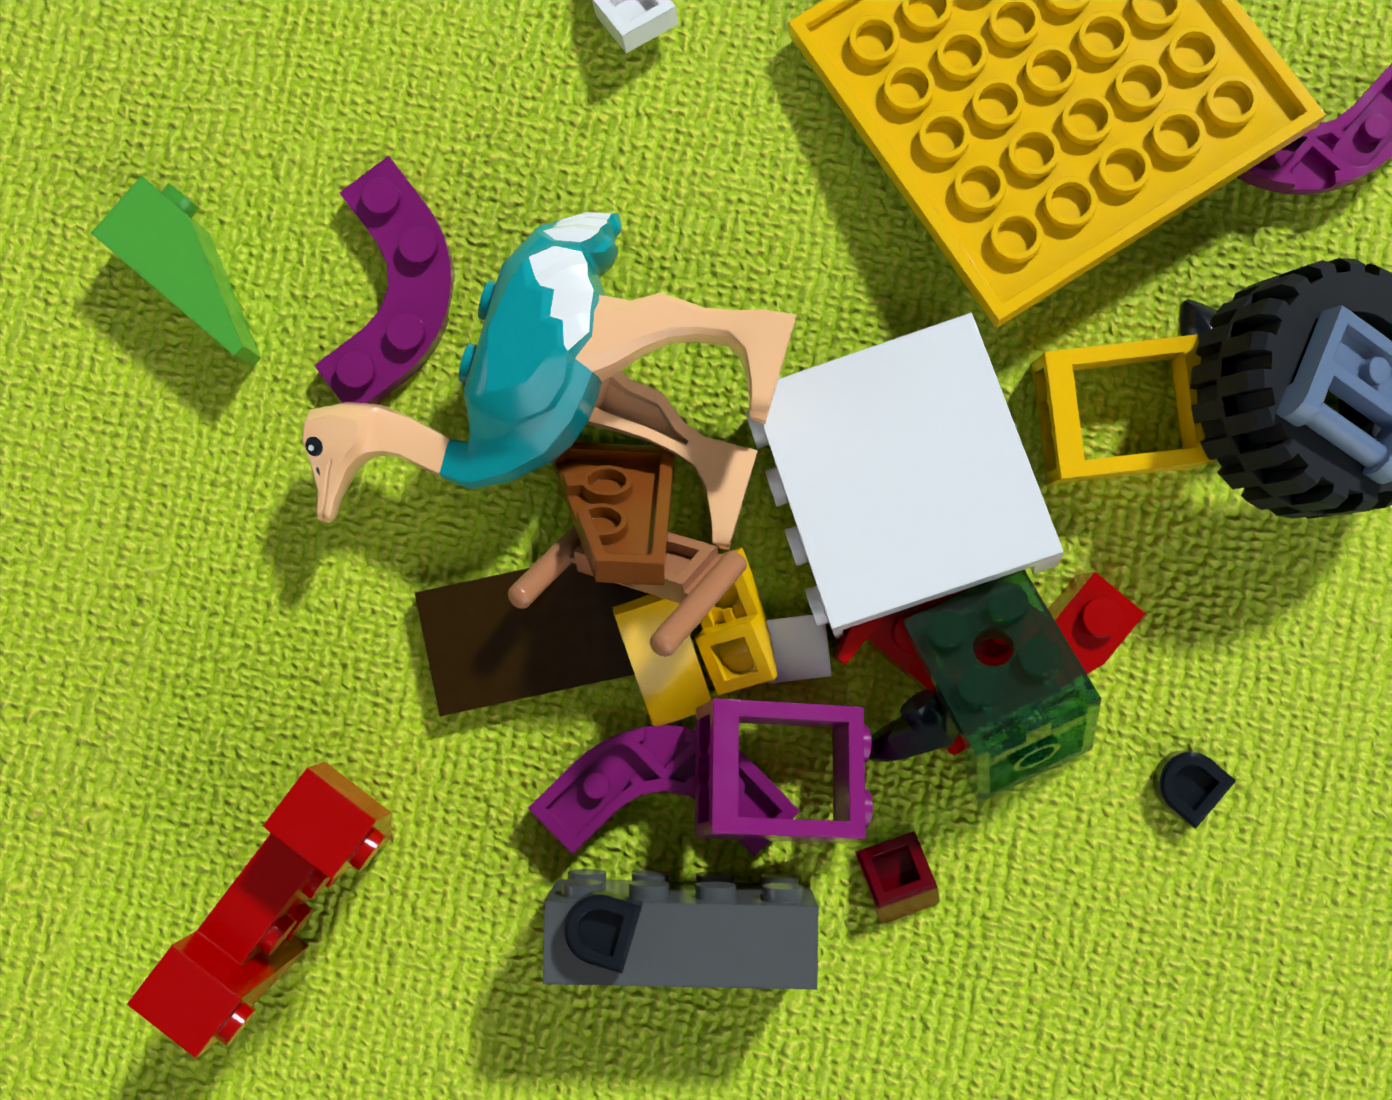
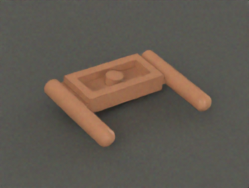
(693, 577)

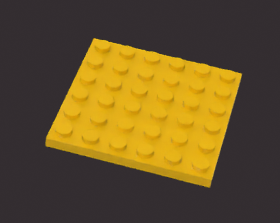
(1052, 125)

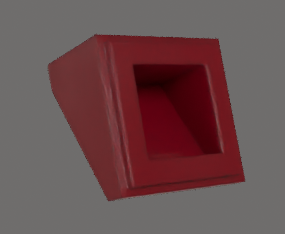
(898, 877)

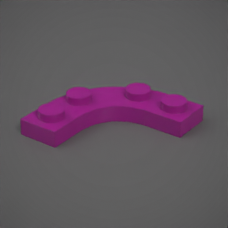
(1335, 150)
(417, 293)
(640, 764)

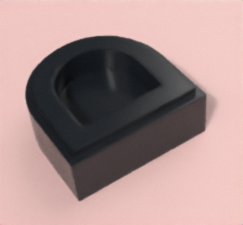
(1190, 785)
(602, 928)

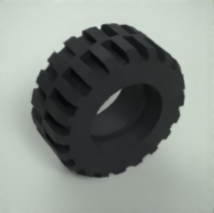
(1251, 363)

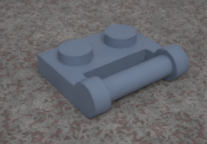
(1357, 368)

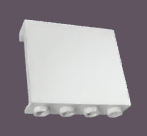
(903, 475)

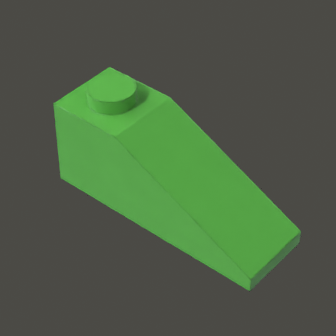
(178, 258)

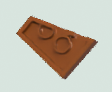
(619, 508)

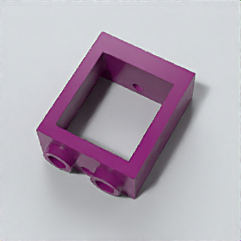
(719, 771)

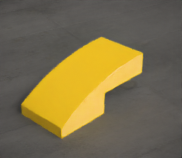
(737, 638)
(668, 684)

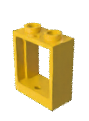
(1060, 415)

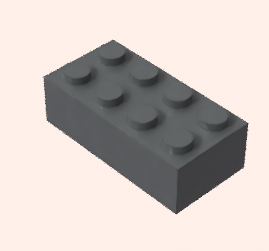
(695, 932)

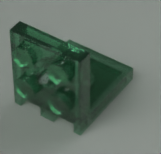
(1015, 714)

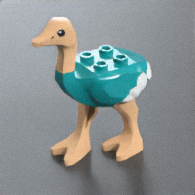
(552, 367)

